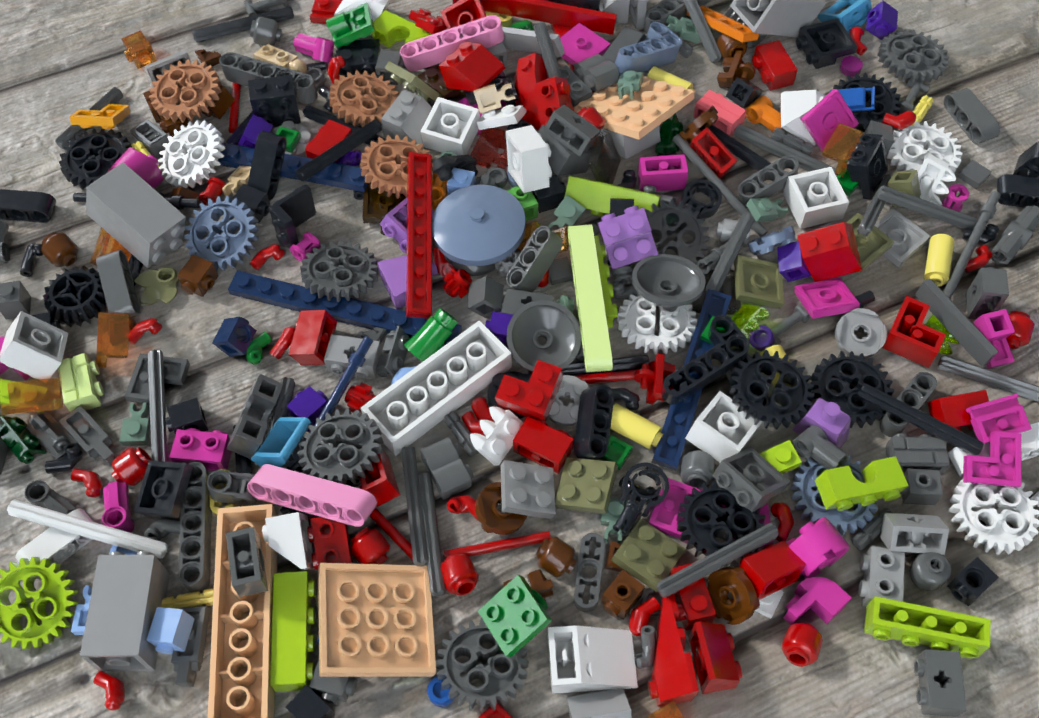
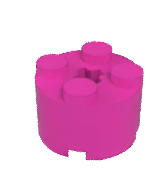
(142, 165)
(818, 546)

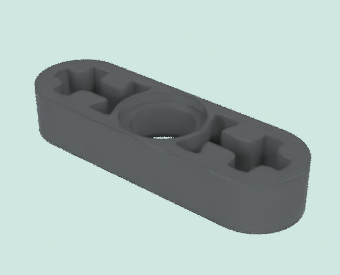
(594, 591)

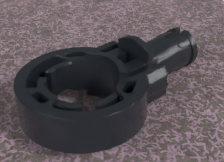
(706, 211)
(632, 509)

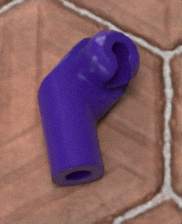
(352, 158)

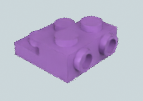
(395, 224)
(627, 237)

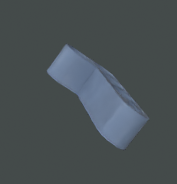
(657, 50)

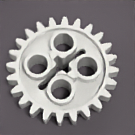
(917, 141)
(191, 154)
(638, 318)
(995, 514)

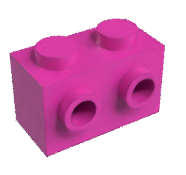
(663, 172)
(201, 447)

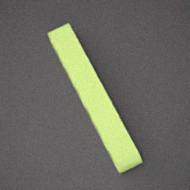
(589, 299)

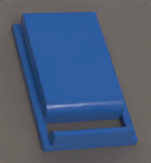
(856, 98)

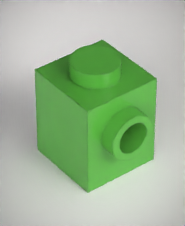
(527, 201)

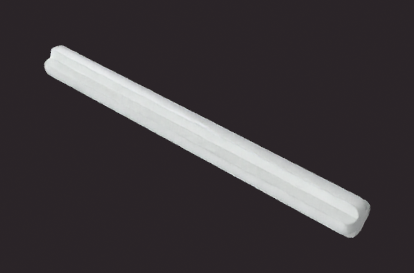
(86, 528)

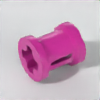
(963, 196)
(305, 246)

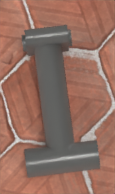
(253, 7)
(907, 105)
(799, 314)

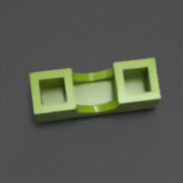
(392, 29)
(842, 490)

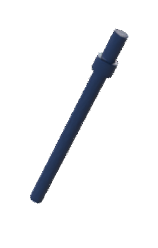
(355, 361)

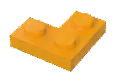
(106, 117)

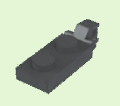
(88, 434)
(190, 661)

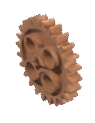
(185, 90)
(361, 97)
(387, 164)

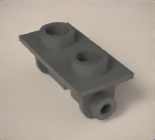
(393, 345)
(50, 433)

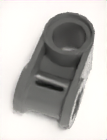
(235, 490)

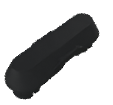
(444, 165)

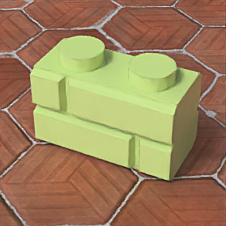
(80, 382)

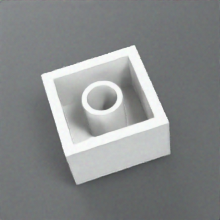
(450, 127)
(528, 158)
(815, 197)
(33, 346)
(722, 429)

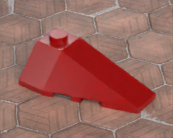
(528, 72)
(672, 668)

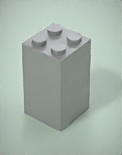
(777, 16)
(135, 215)
(122, 612)

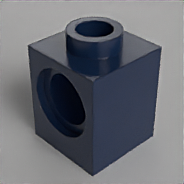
(234, 336)

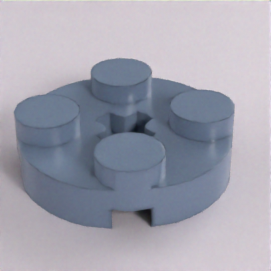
(765, 243)

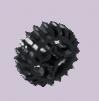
(62, 296)

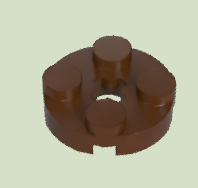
(705, 119)
(490, 518)
(745, 599)

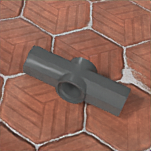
(1016, 235)

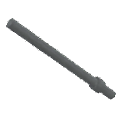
(712, 177)
(986, 213)

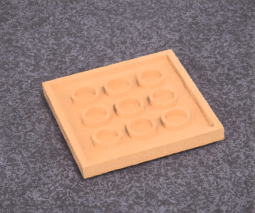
(644, 112)
(375, 621)

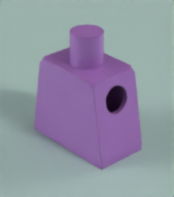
(393, 275)
(829, 418)

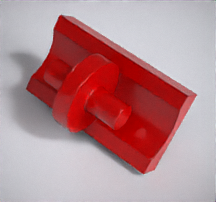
(652, 378)

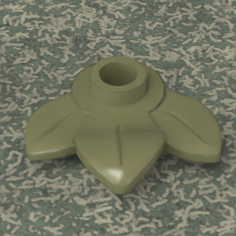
(157, 286)

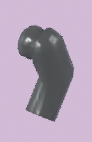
(623, 292)

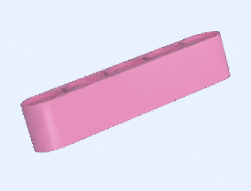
(436, 47)
(312, 495)

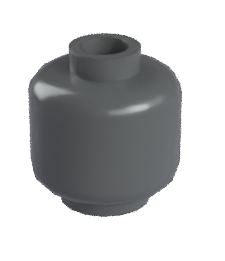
(265, 31)
(697, 469)
(930, 571)

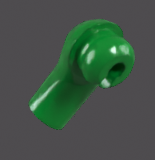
(525, 25)
(255, 349)

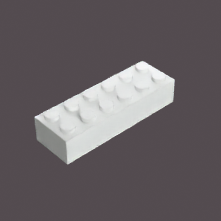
(438, 386)

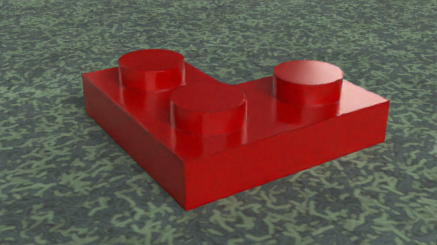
(427, 22)

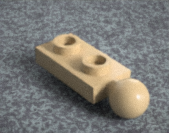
(280, 57)

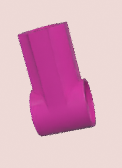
(317, 47)
(117, 507)

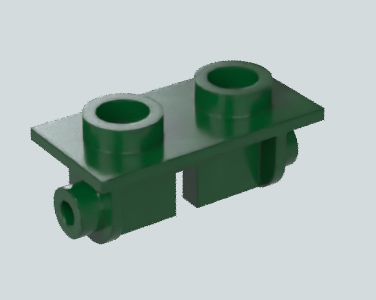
(668, 131)
(27, 444)

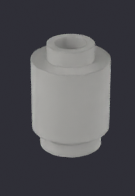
(726, 229)

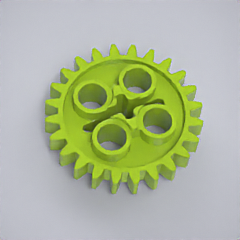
(53, 589)

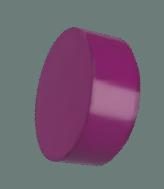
(851, 65)

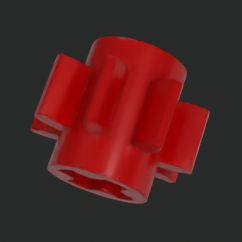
(457, 283)
(358, 396)

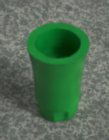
(431, 335)

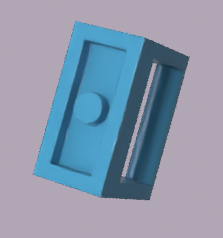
(851, 17)
(281, 441)

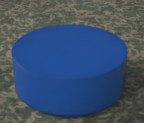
(437, 695)

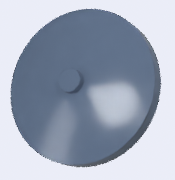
(478, 225)

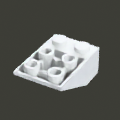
(590, 659)

